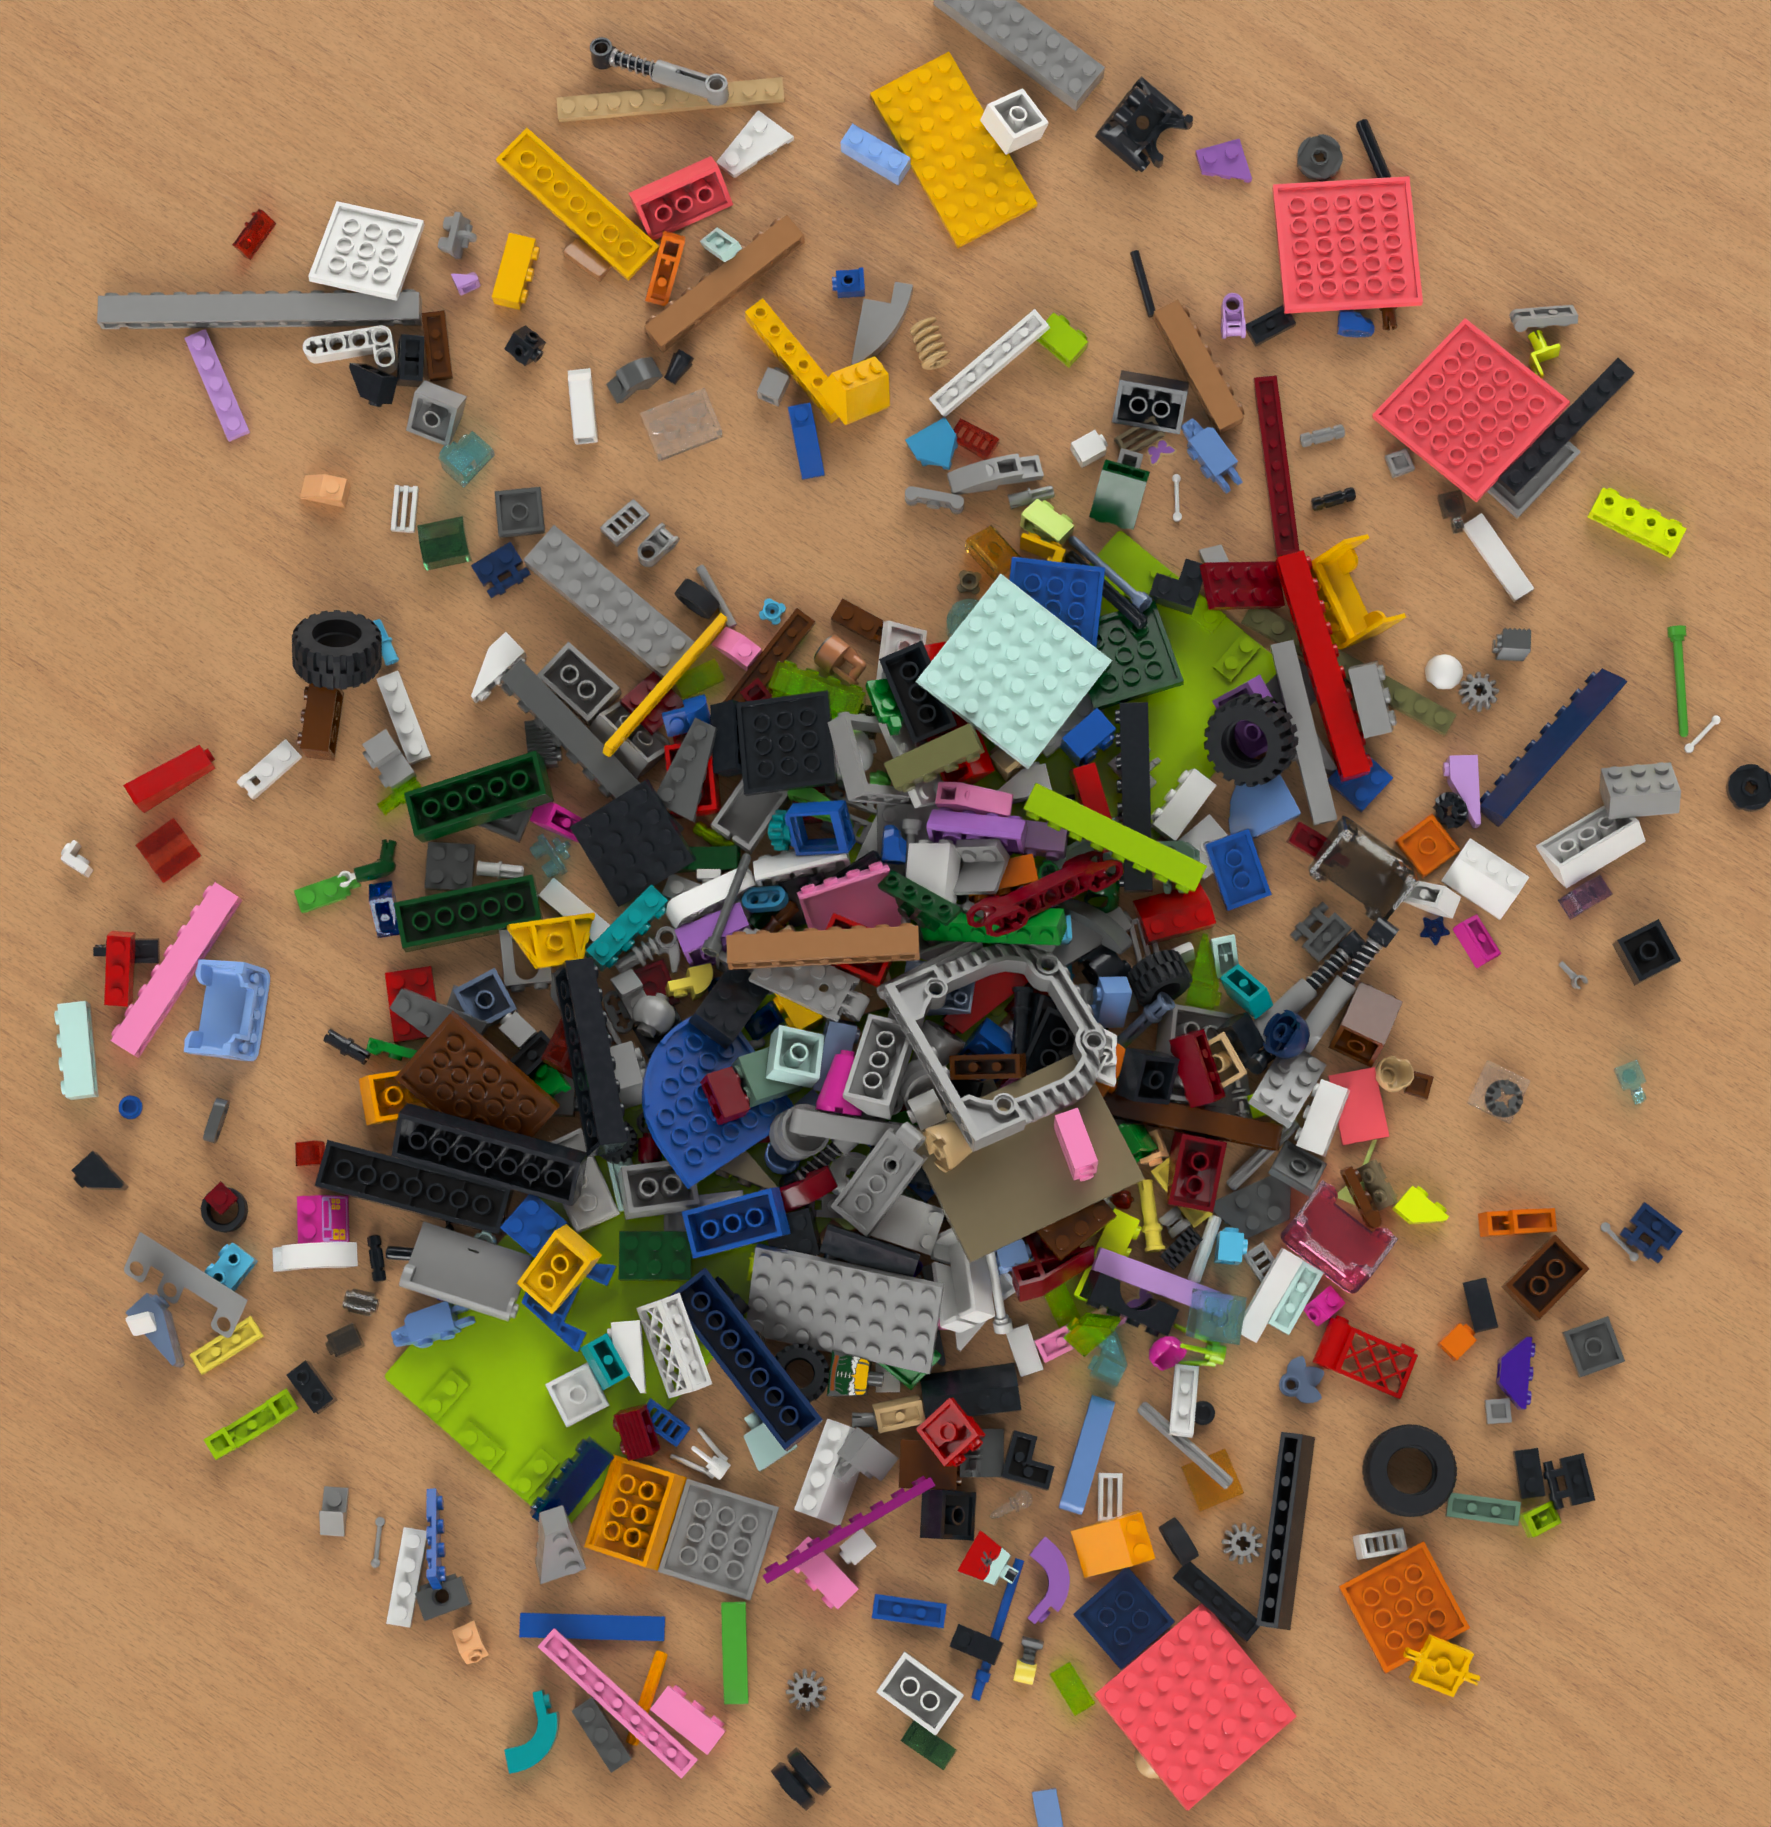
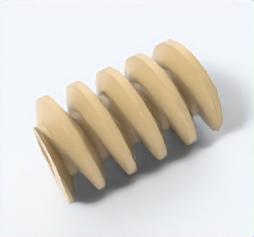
(927, 344)

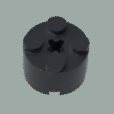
(1103, 963)

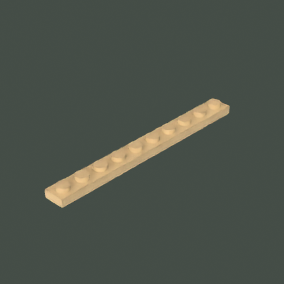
(664, 100)

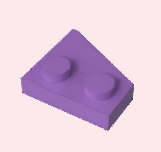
(1224, 160)

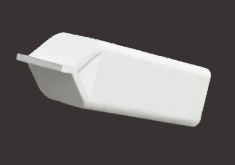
(582, 406)

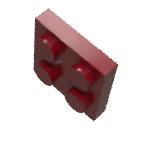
(654, 719)

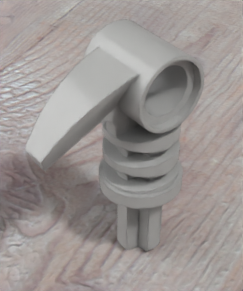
(650, 948)

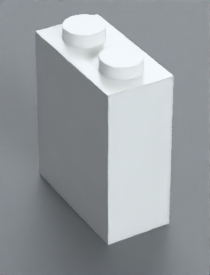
(934, 867)

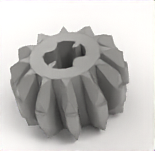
(1487, 693)
(1248, 1538)
(812, 1695)

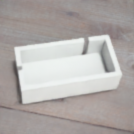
(967, 1285)

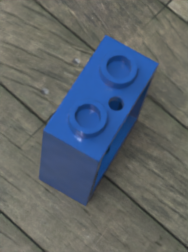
(841, 824)

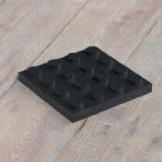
(786, 743)
(633, 843)

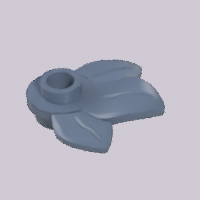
(1305, 1381)

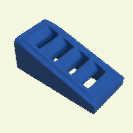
(668, 1415)

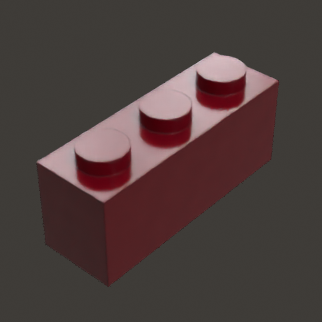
(1197, 1068)

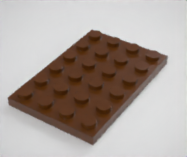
(474, 1081)

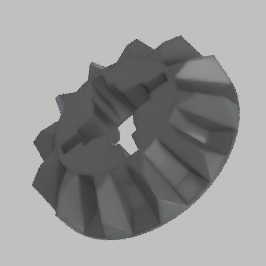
(1499, 1108)

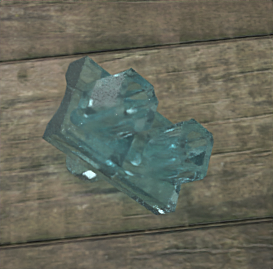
(543, 847)

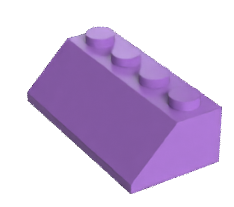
(969, 826)

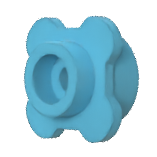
(770, 605)

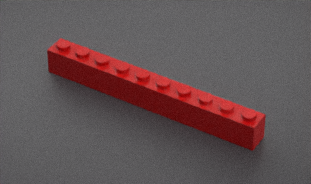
(1322, 666)

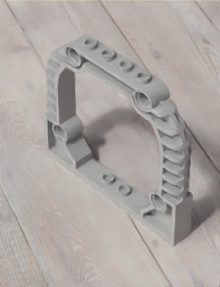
(977, 1117)

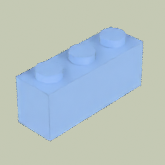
(875, 154)

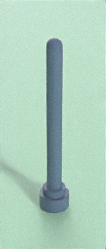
(1139, 599)

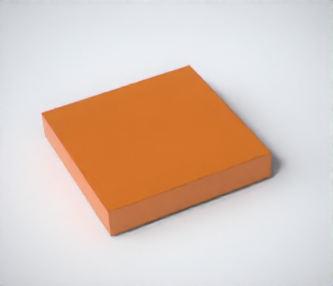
(1427, 846)

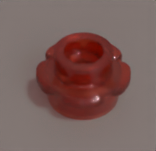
(1122, 1199)

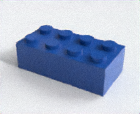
(736, 1222)

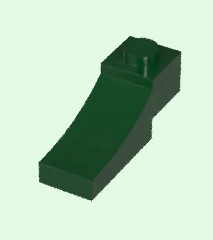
(718, 857)

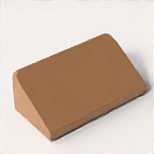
(587, 259)

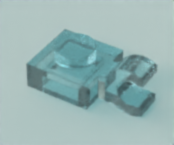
(1631, 1077)

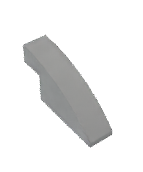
(880, 322)

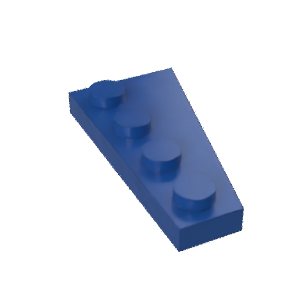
(436, 1572)

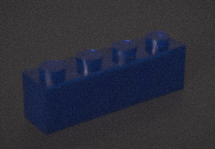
(575, 1478)

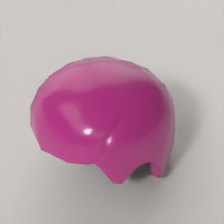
(1166, 1352)

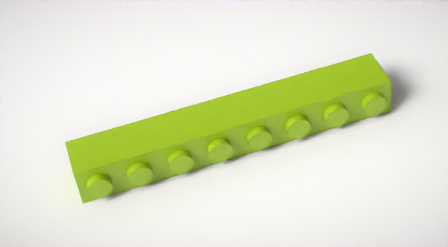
(1114, 837)

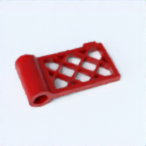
(1334, 1350)

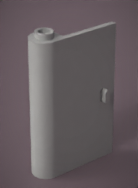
(465, 1271)

